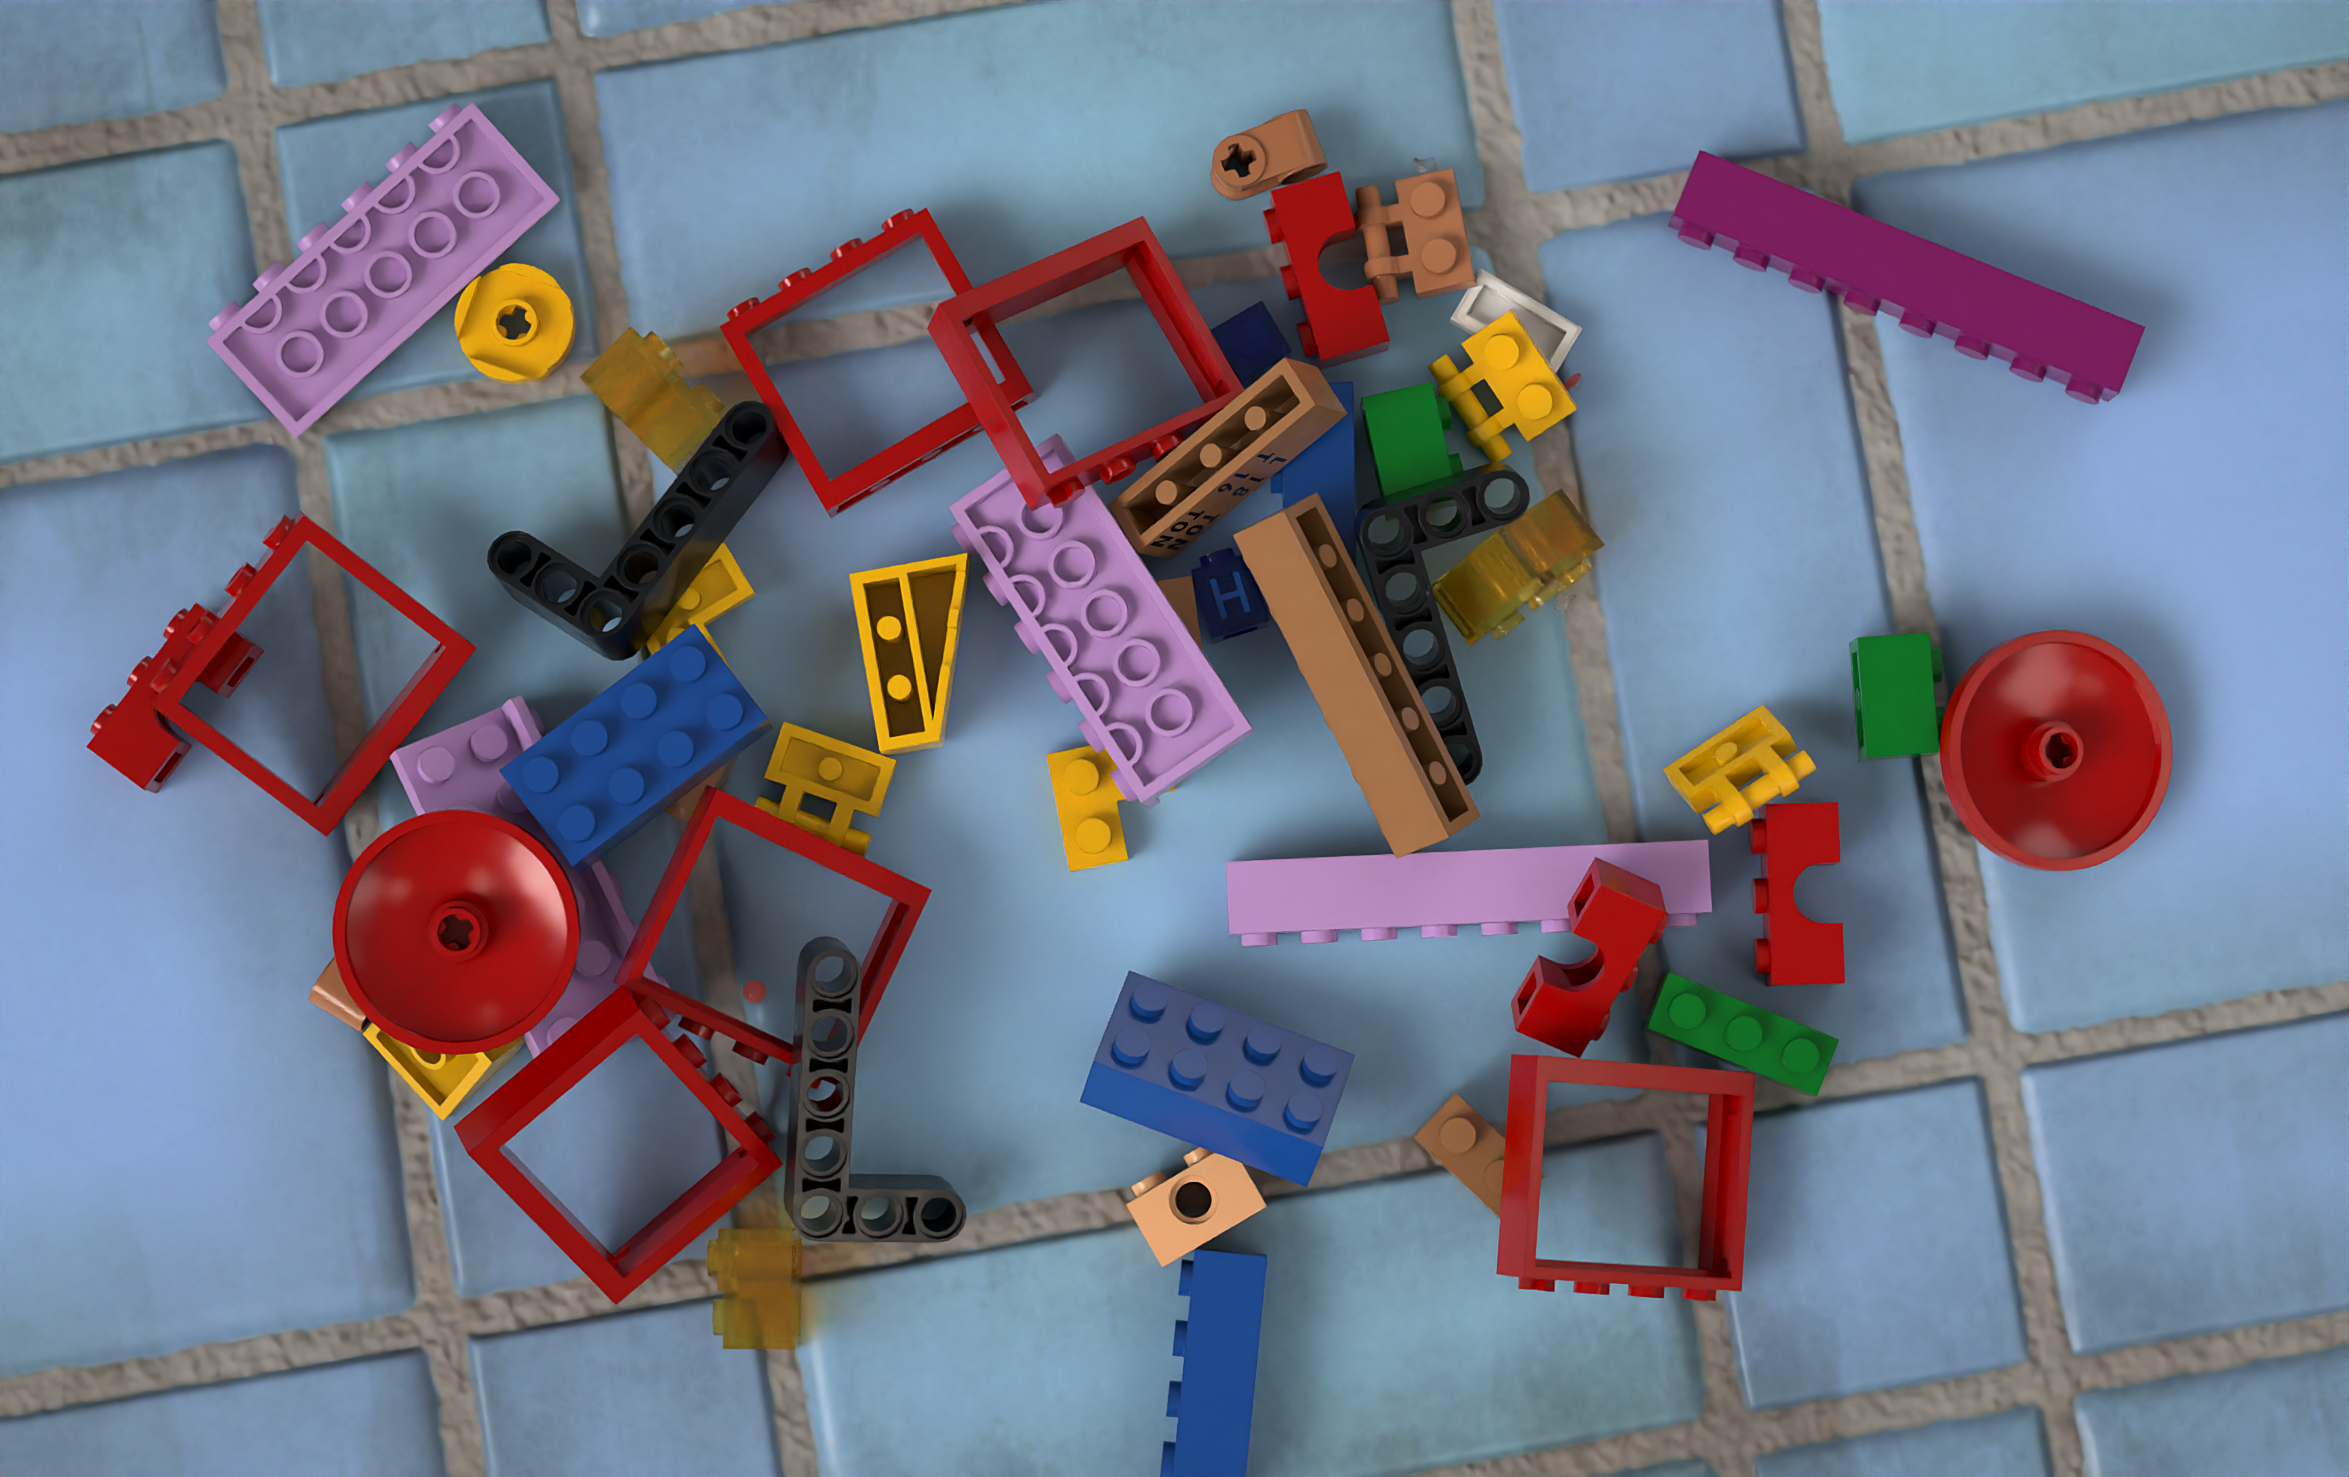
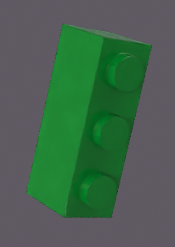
(1739, 1034)

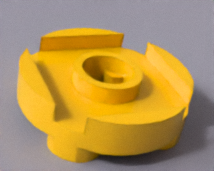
(501, 293)

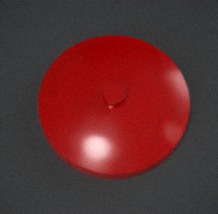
(2056, 750)
(456, 931)

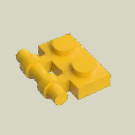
(1518, 377)
(1733, 758)
(831, 771)

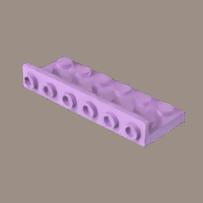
(381, 267)
(1102, 629)
(462, 772)

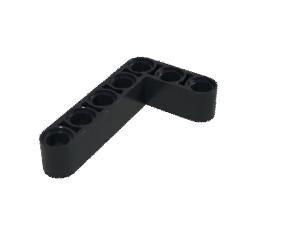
(652, 544)
(1421, 609)
(834, 1119)

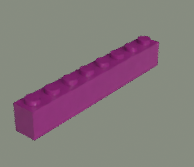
(1906, 278)

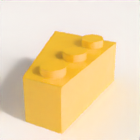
(910, 647)

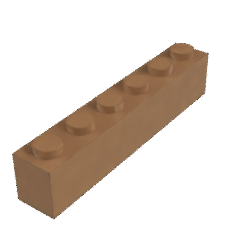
(1357, 676)

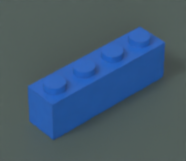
(1328, 469)
(1218, 1364)

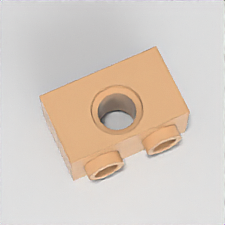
(1176, 1234)

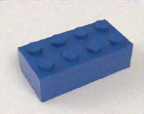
(636, 749)
(1217, 1078)

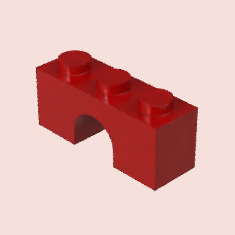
(1337, 322)
(138, 736)
(1792, 946)
(1572, 1001)

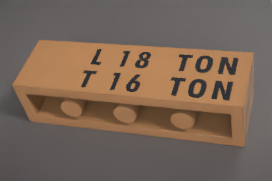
(1227, 459)

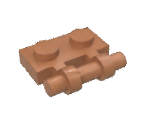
(1433, 233)

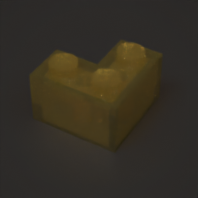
(643, 390)
(1518, 569)
(760, 1284)

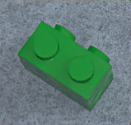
(1409, 440)
(1896, 696)

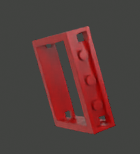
(1126, 246)
(918, 447)
(385, 736)
(704, 1020)
(557, 1071)
(1723, 1184)

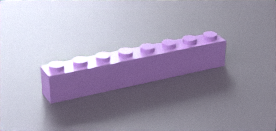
(1448, 890)

